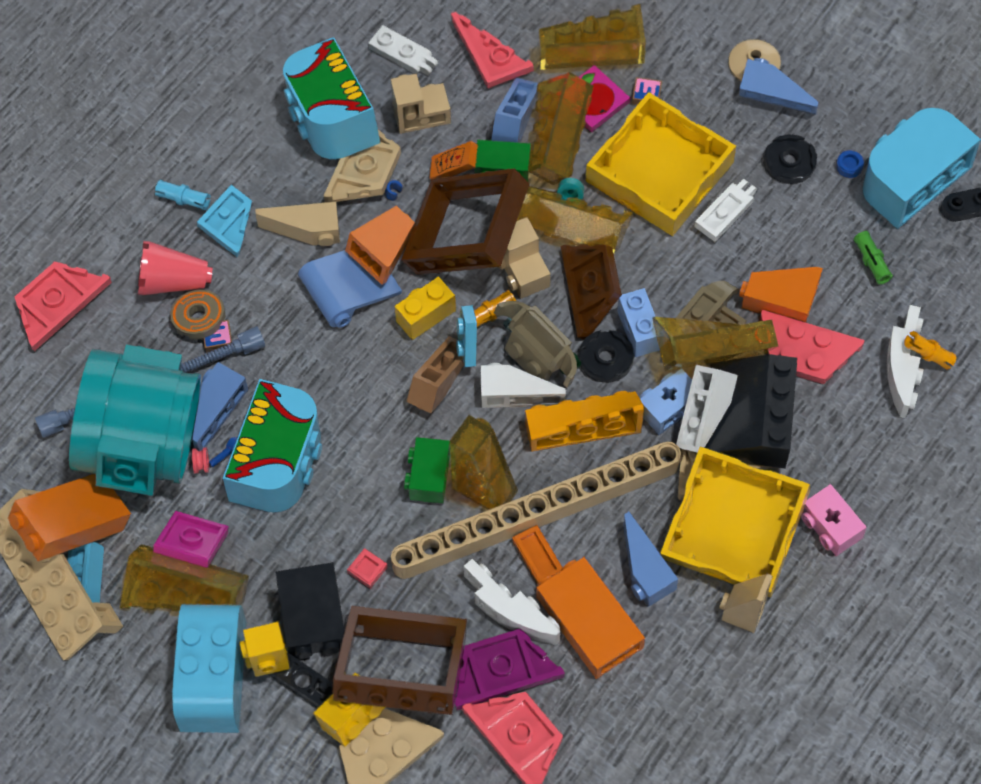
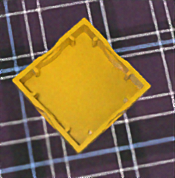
(660, 164)
(735, 520)

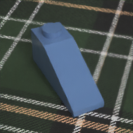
(770, 85)
(515, 111)
(218, 397)
(649, 572)

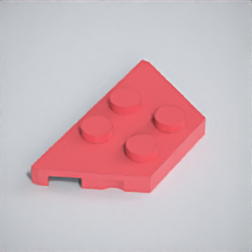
(55, 299)
(816, 348)
(518, 734)

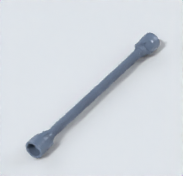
(247, 342)

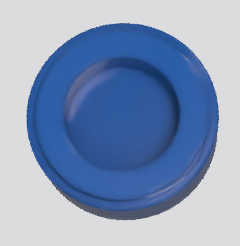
(850, 164)

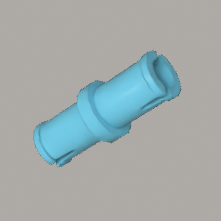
(182, 195)

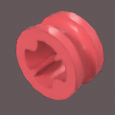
(200, 460)

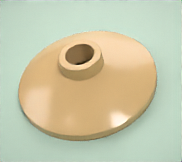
(748, 49)

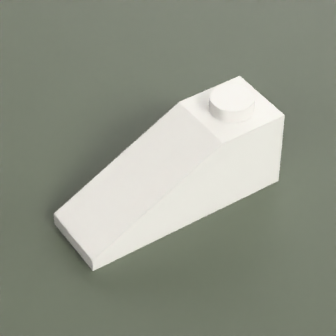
(515, 388)
(706, 404)

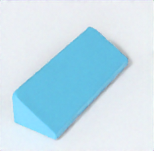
(88, 565)

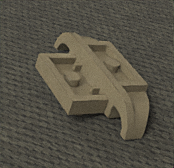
(711, 304)
(537, 342)

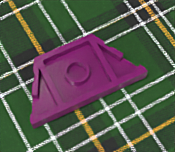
(502, 668)

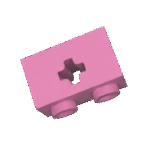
(832, 507)

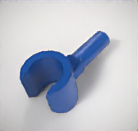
(393, 185)
(226, 452)

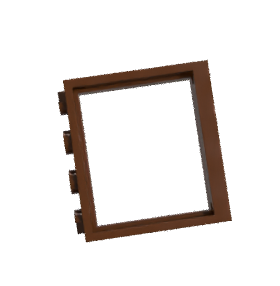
(425, 259)
(401, 627)

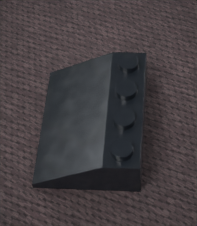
(760, 412)

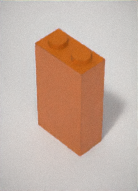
(67, 517)
(589, 617)

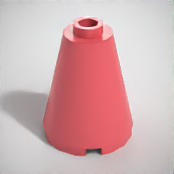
(170, 270)

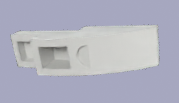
(903, 365)
(514, 612)

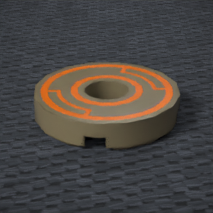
(196, 301)

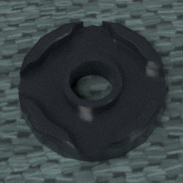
(790, 172)
(604, 370)

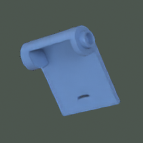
(343, 285)

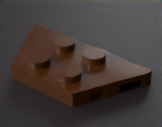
(591, 284)

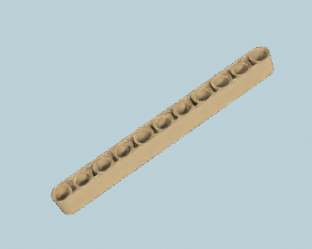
(544, 498)

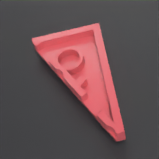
(492, 58)

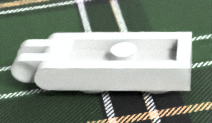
(402, 51)
(725, 210)

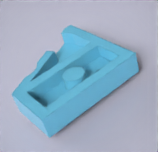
(227, 219)
(467, 336)

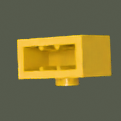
(425, 308)
(264, 649)
(345, 720)

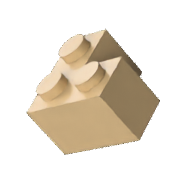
(419, 107)
(523, 261)

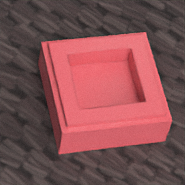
(367, 568)

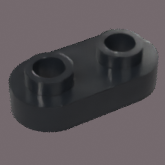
(969, 205)

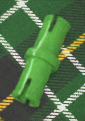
(880, 270)

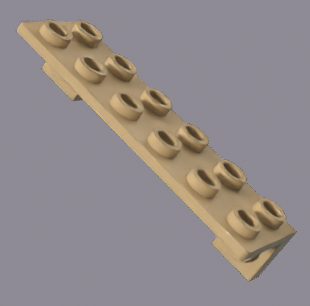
(54, 591)

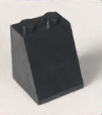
(311, 610)

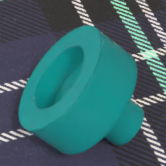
(571, 188)

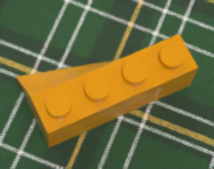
(584, 420)

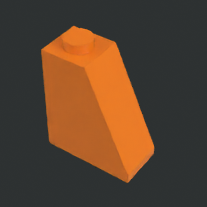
(381, 243)
(782, 291)

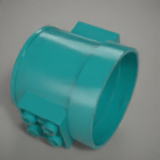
(134, 418)

